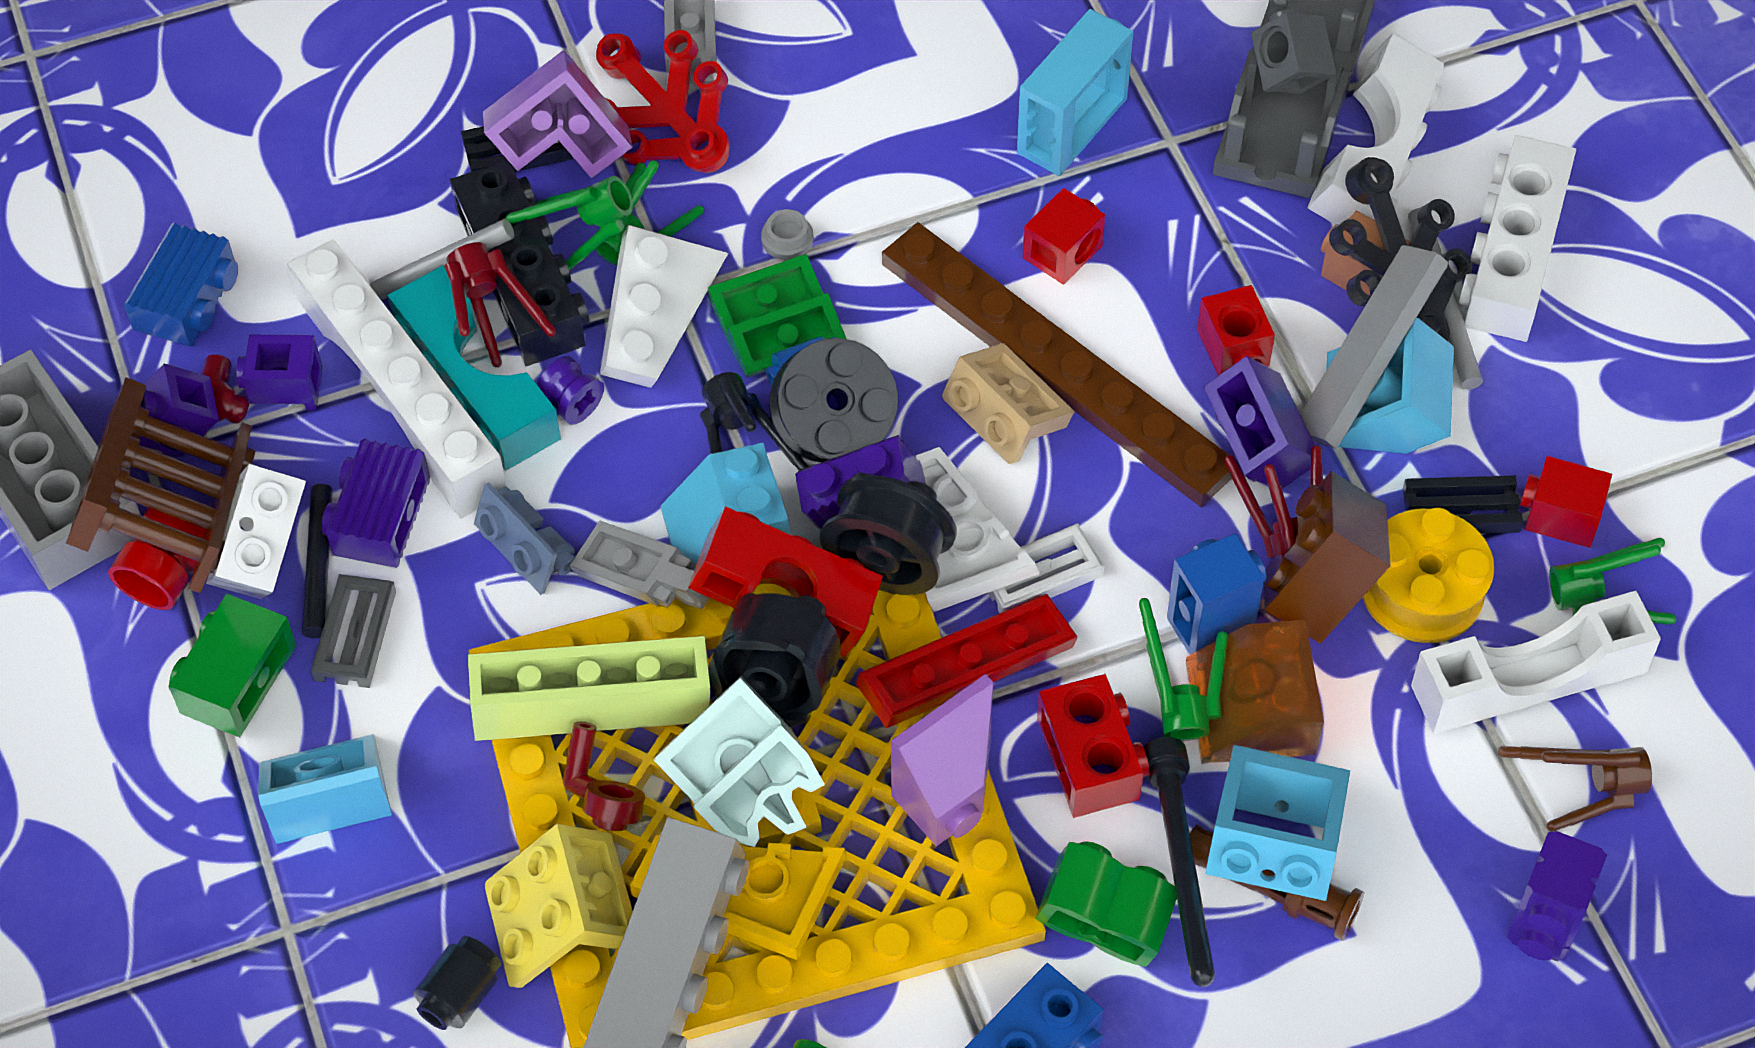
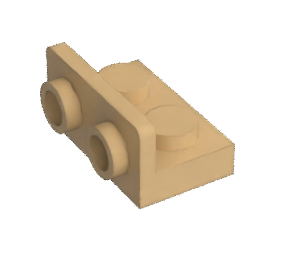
(1004, 400)

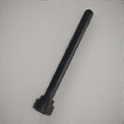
(1167, 772)

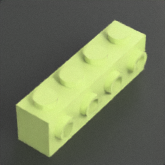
(595, 684)

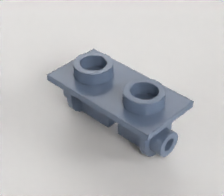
(509, 525)

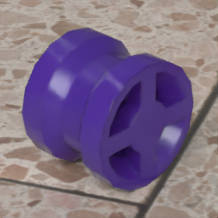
(571, 390)

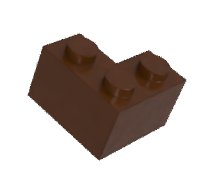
(1335, 556)

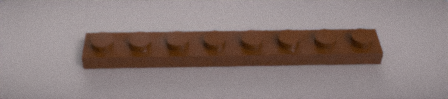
(1069, 368)

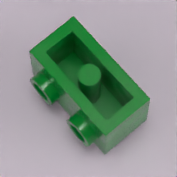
(231, 664)

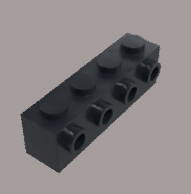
(489, 197)

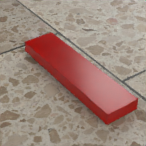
(950, 664)

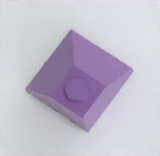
(944, 764)

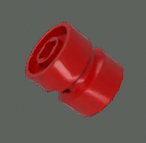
(150, 572)

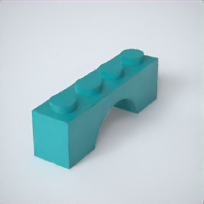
(504, 407)

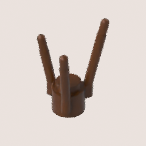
(1613, 770)

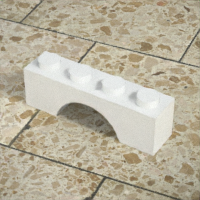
(1396, 93)
(1591, 649)

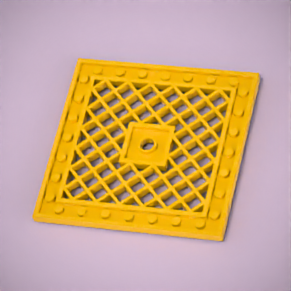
(834, 963)

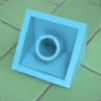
(323, 789)

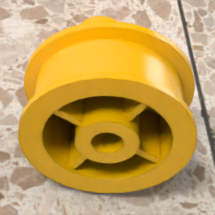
(1434, 577)

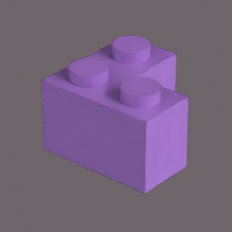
(556, 106)

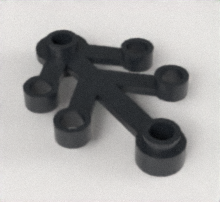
(1367, 191)

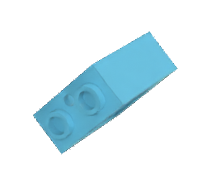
(1074, 92)
(1284, 790)

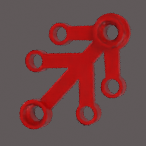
(670, 106)

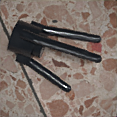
(733, 407)

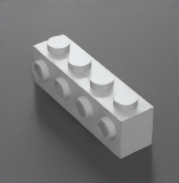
(670, 939)

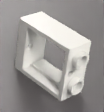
(266, 511)

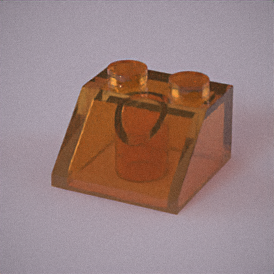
(1265, 692)

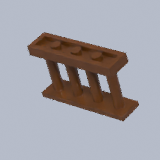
(111, 480)

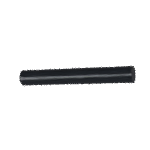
(316, 564)

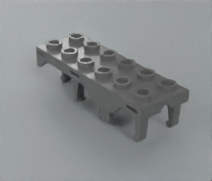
(1286, 137)

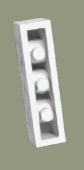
(1519, 238)

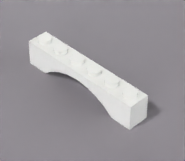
(425, 408)

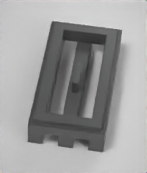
(345, 670)

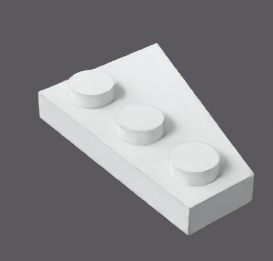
(653, 302)
(983, 551)

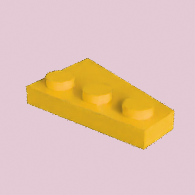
(779, 895)

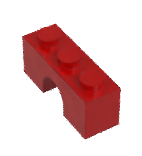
(748, 553)

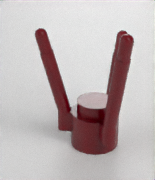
(474, 273)
(1286, 528)

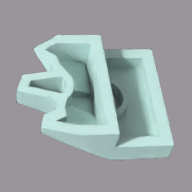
(741, 765)

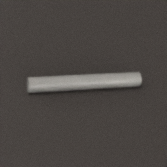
(492, 236)

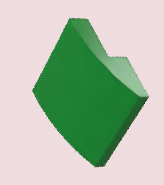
(773, 312)

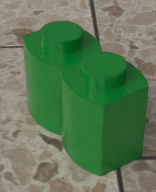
(1108, 903)

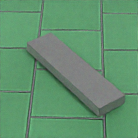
(1371, 344)

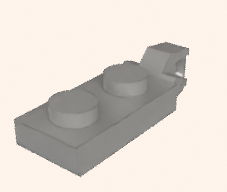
(636, 566)

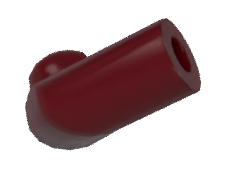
(228, 404)

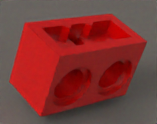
(1080, 746)

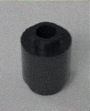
(457, 983)

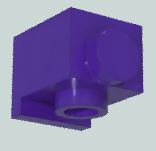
(281, 370)

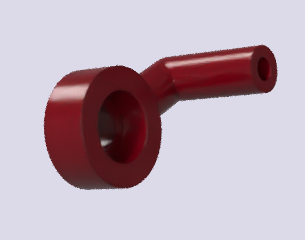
(608, 802)

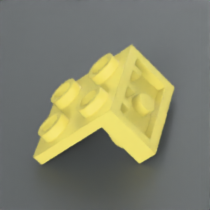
(555, 897)

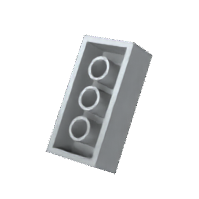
(45, 472)

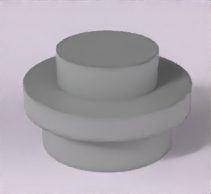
(787, 234)

